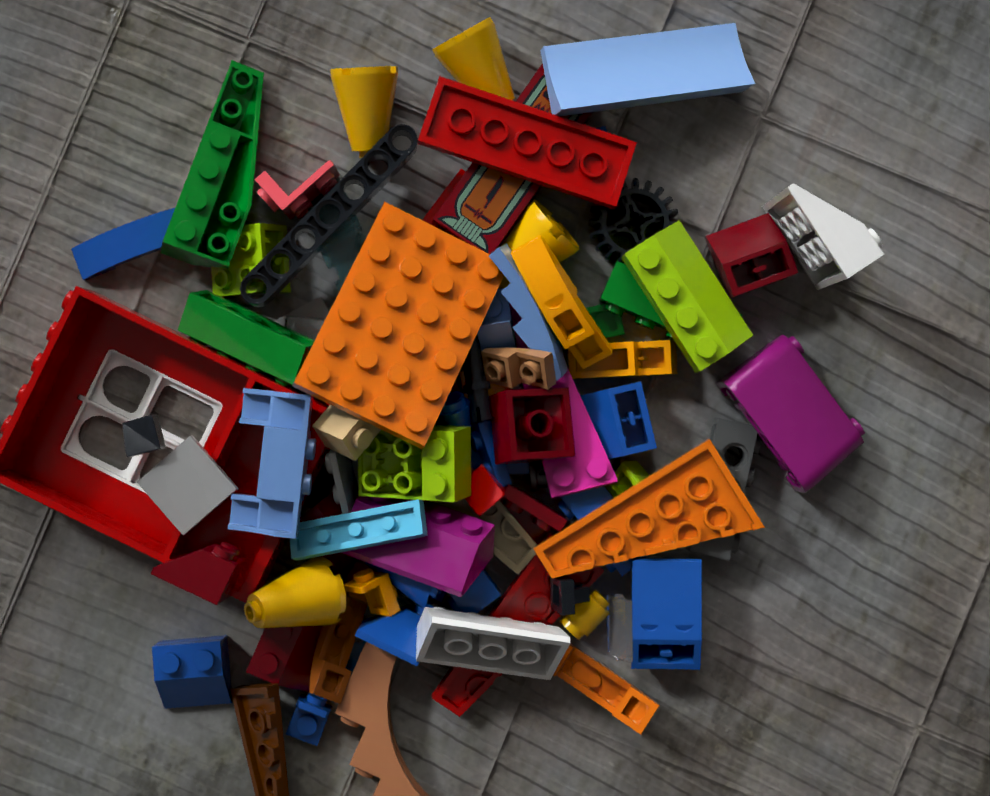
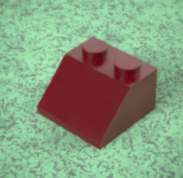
(531, 425)
(205, 572)
(285, 656)

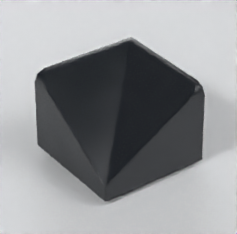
(143, 435)

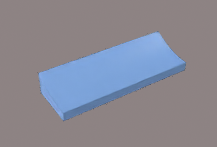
(644, 69)

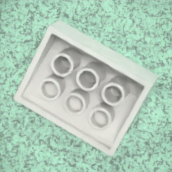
(822, 237)

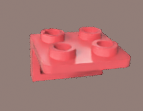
(300, 199)

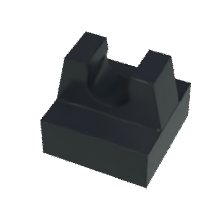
(566, 594)

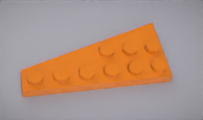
(668, 510)

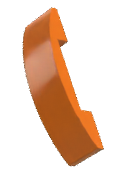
(606, 689)

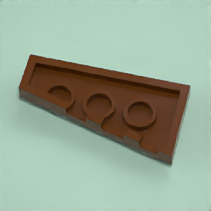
(262, 736)

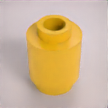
(587, 616)

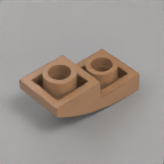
(519, 365)

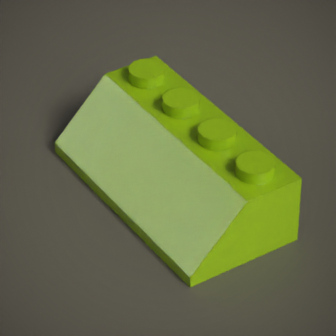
(687, 296)

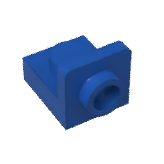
(309, 718)

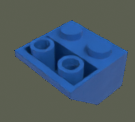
(621, 419)

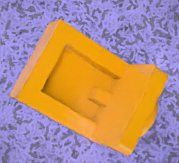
(377, 589)

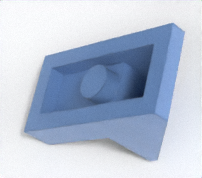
(497, 325)

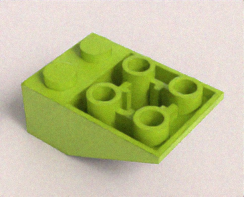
(406, 472)

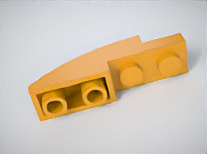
(560, 303)

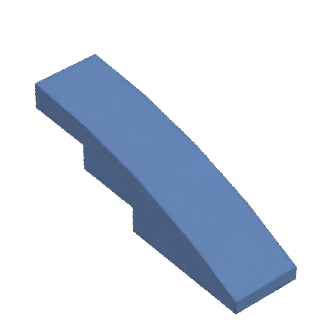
(533, 327)

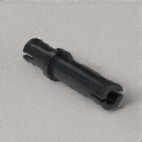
(476, 385)

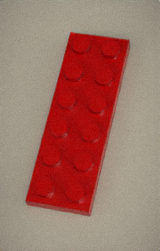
(527, 142)

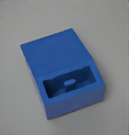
(666, 613)

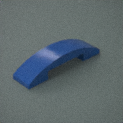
(121, 244)

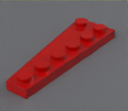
(524, 600)

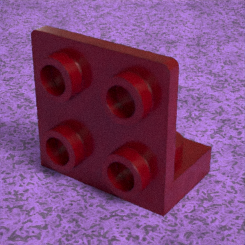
(531, 513)

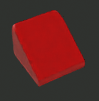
(484, 490)

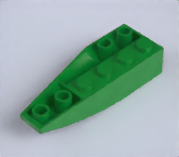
(221, 176)

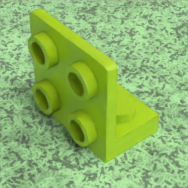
(253, 245)

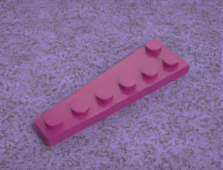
(591, 464)

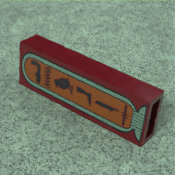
(489, 201)

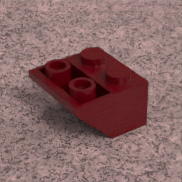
(751, 255)

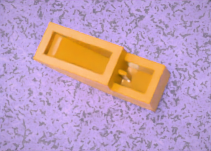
(630, 359)

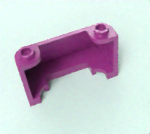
(792, 412)

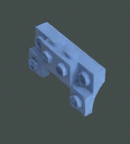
(283, 463)

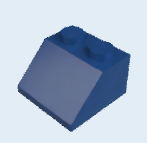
(192, 671)

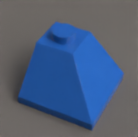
(394, 633)

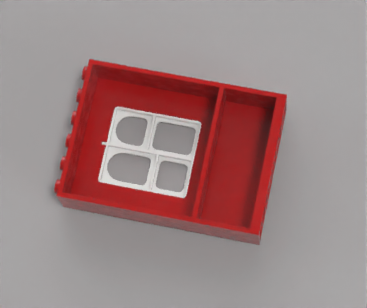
(66, 388)

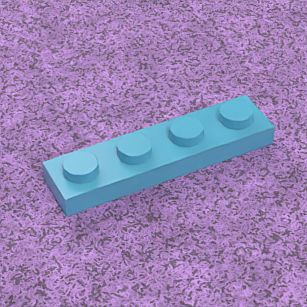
(359, 530)

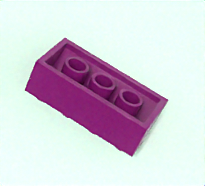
(445, 559)

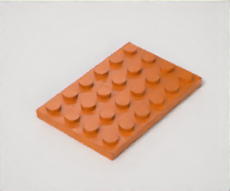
(401, 326)

